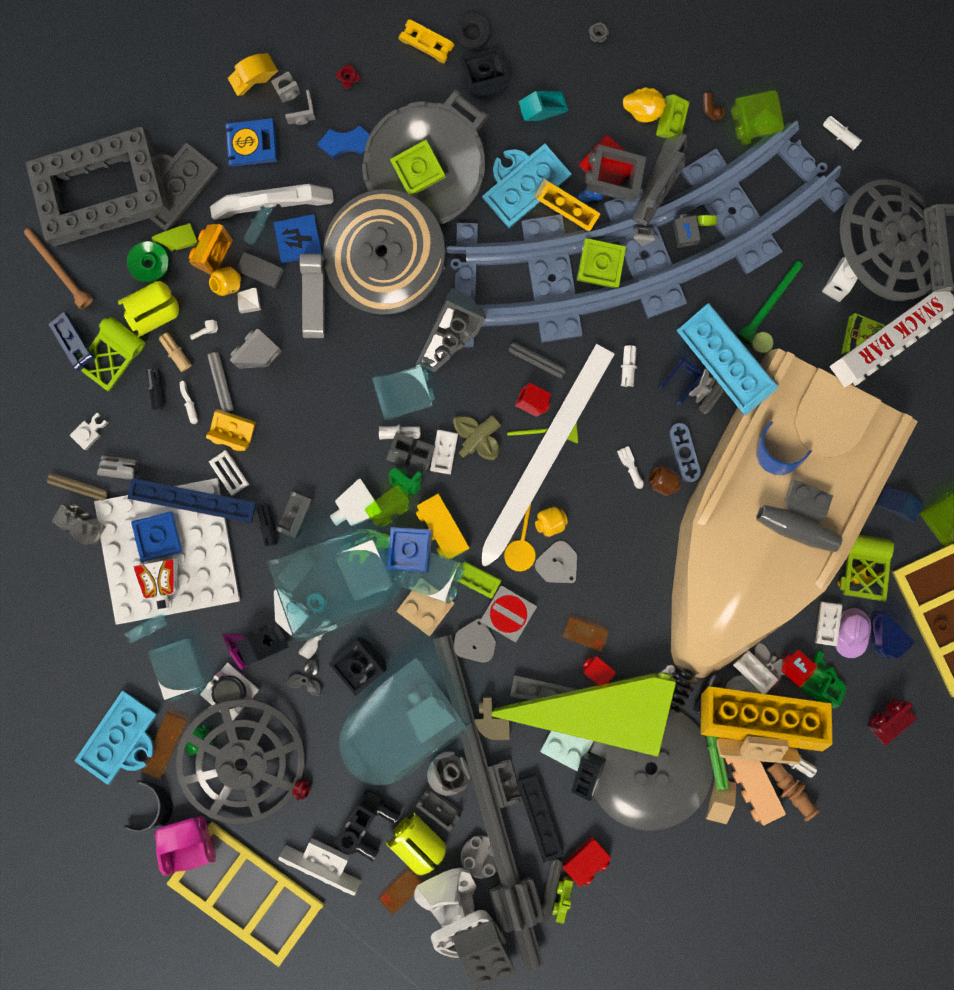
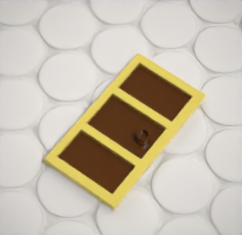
(930, 597)

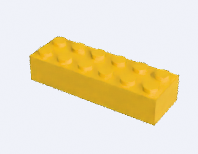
(744, 714)

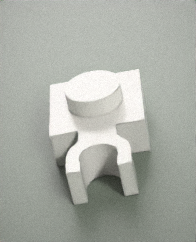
(87, 433)

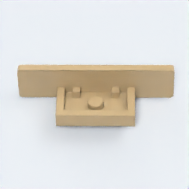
(758, 750)

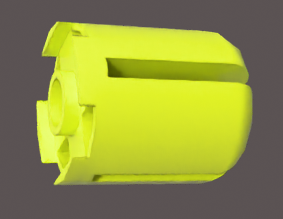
(150, 307)
(417, 845)

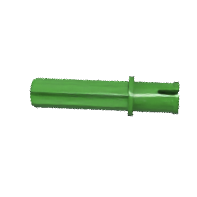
(718, 764)

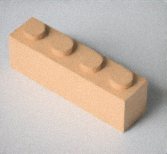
(757, 790)

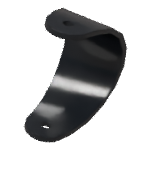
(165, 808)

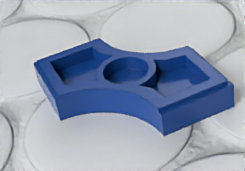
(336, 143)

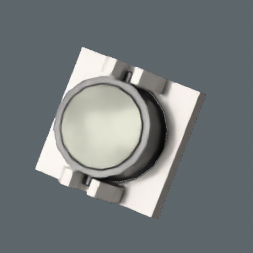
(228, 688)

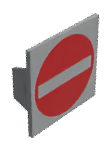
(508, 613)

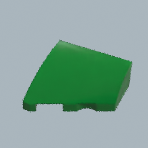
(824, 684)

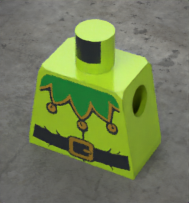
(858, 331)

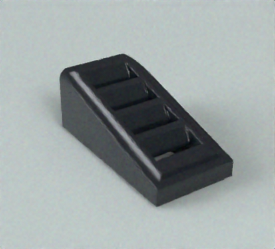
(594, 764)

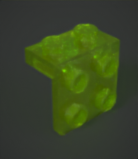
(757, 116)

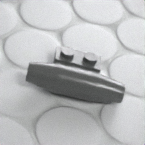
(801, 520)

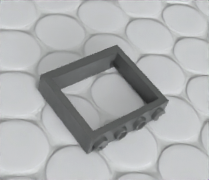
(938, 246)

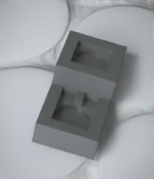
(259, 270)

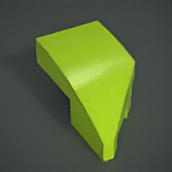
(176, 238)

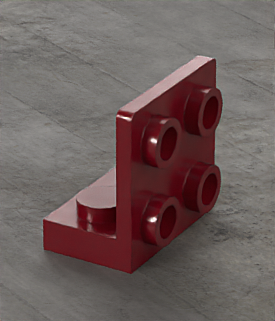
(892, 721)

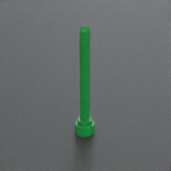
(748, 333)

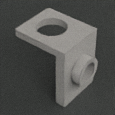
(288, 92)
(302, 117)

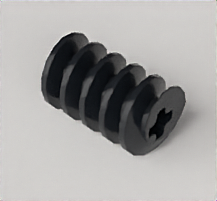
(683, 684)

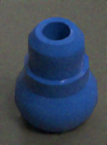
(587, 196)

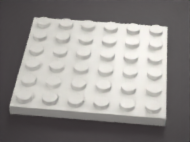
(204, 566)

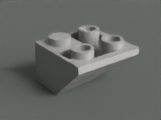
(255, 352)

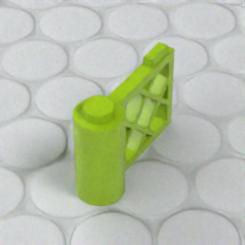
(122, 341)
(871, 550)

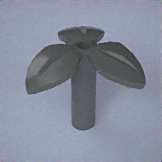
(297, 680)

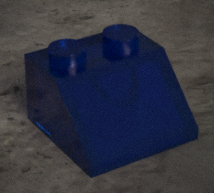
(888, 636)

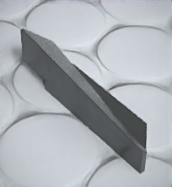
(665, 172)

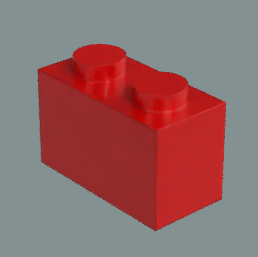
(586, 862)

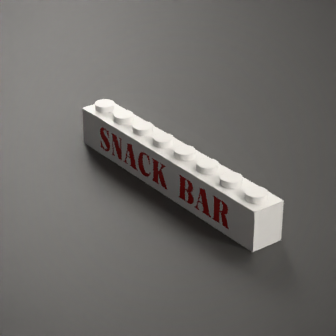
(893, 337)

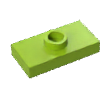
(479, 580)

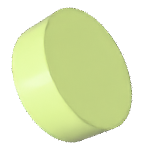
(762, 343)

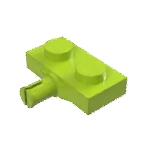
(560, 908)

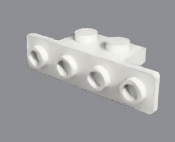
(322, 863)

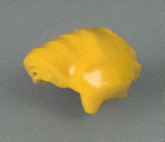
(645, 104)

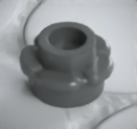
(602, 29)

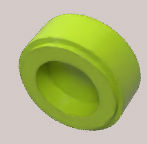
(706, 220)

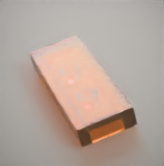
(164, 745)

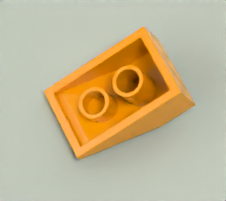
(211, 249)

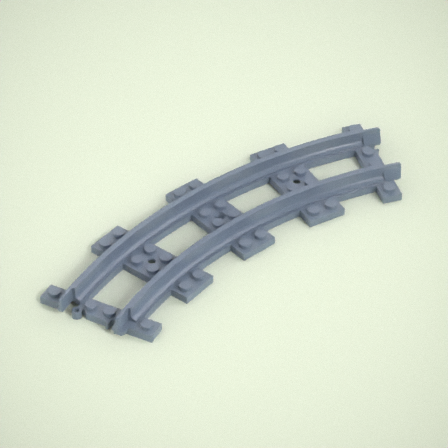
(653, 278)

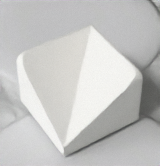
(249, 301)

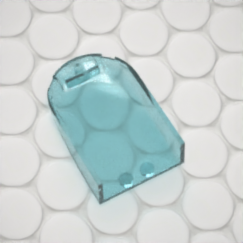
(316, 590)
(399, 727)

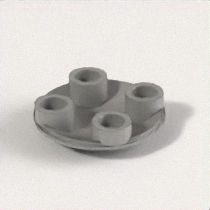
(478, 857)

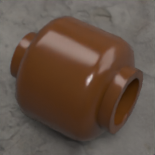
(664, 480)

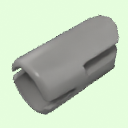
(118, 467)

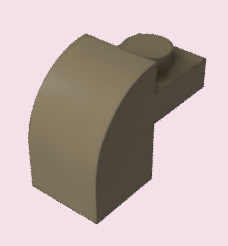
(489, 726)

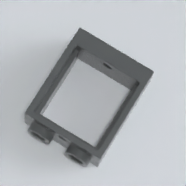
(628, 194)

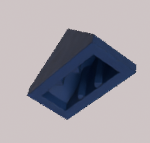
(900, 503)

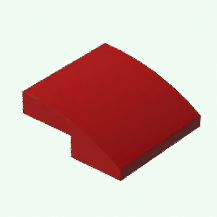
(610, 170)

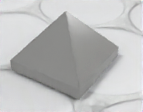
(643, 235)

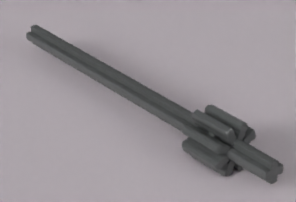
(515, 899)

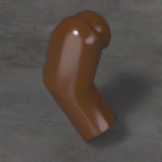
(710, 109)

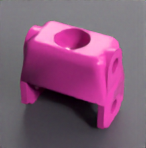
(184, 846)

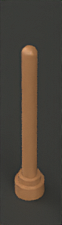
(82, 298)

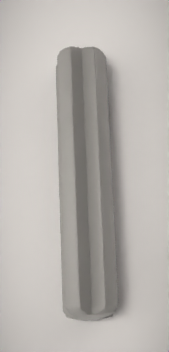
(220, 382)

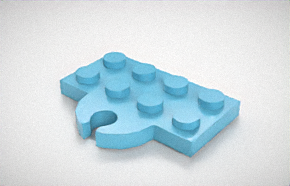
(517, 185)
(119, 739)

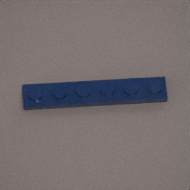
(191, 500)

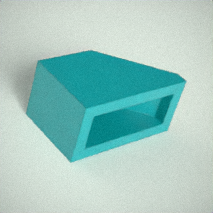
(542, 105)

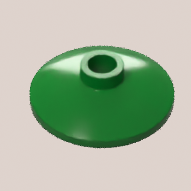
(140, 255)

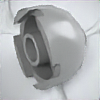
(448, 774)

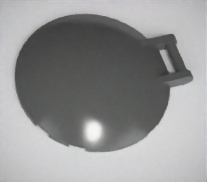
(452, 141)

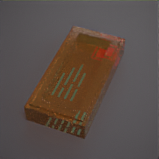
(585, 634)
(400, 892)

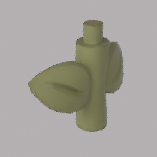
(478, 436)

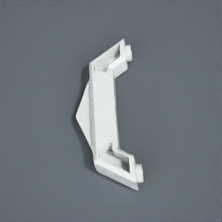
(285, 196)

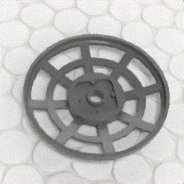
(887, 239)
(237, 749)

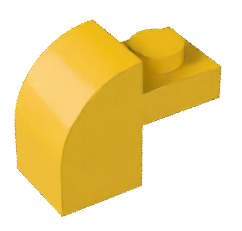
(252, 70)

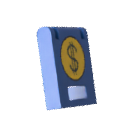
(246, 142)

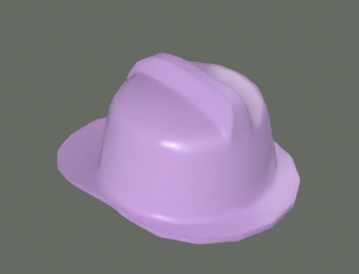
(853, 633)

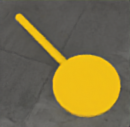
(520, 554)

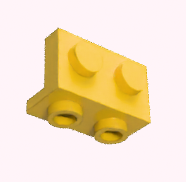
(231, 430)

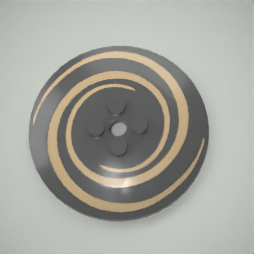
(412, 259)

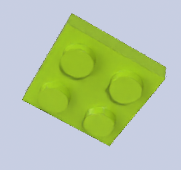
(418, 168)
(601, 263)

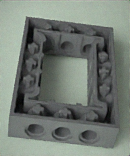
(130, 146)

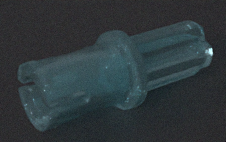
(257, 225)
(146, 628)

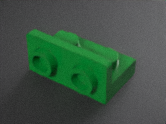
(401, 478)

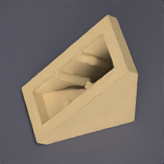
(721, 803)

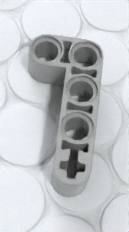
(313, 295)

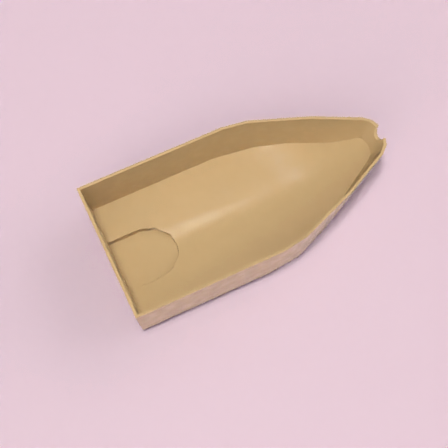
(738, 575)

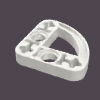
(443, 940)

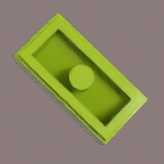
(673, 117)

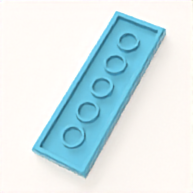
(727, 359)

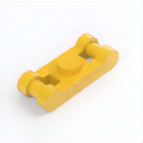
(426, 41)

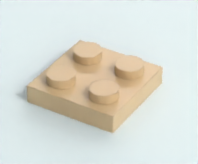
(424, 611)

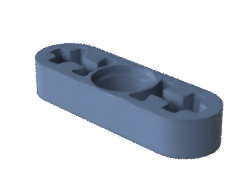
(675, 439)

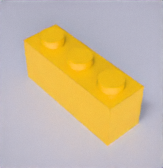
(566, 205)
(444, 528)

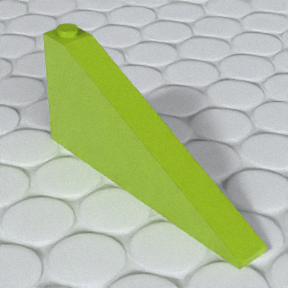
(616, 713)

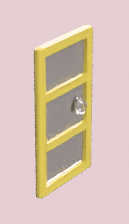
(249, 897)

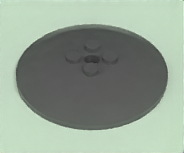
(669, 793)

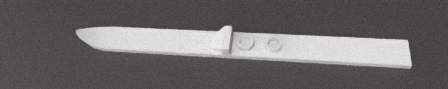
(546, 454)

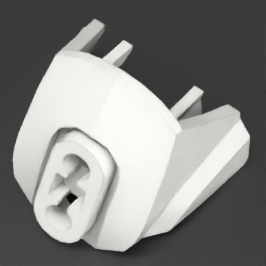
(447, 895)

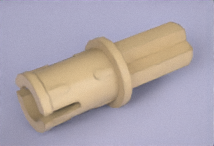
(175, 352)

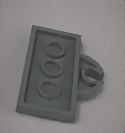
(183, 181)

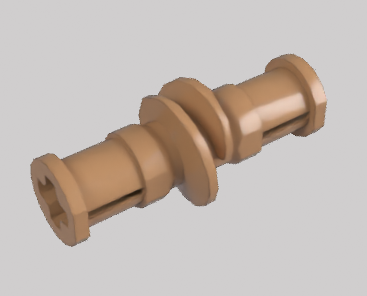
(793, 790)

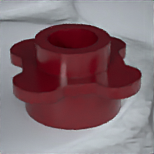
(347, 70)
(301, 789)

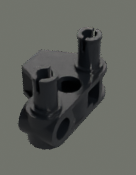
(358, 826)

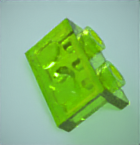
(387, 506)

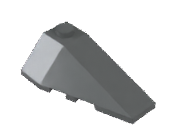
(454, 326)

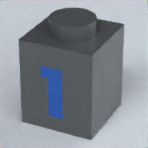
(686, 231)

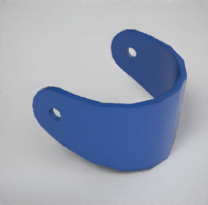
(772, 465)

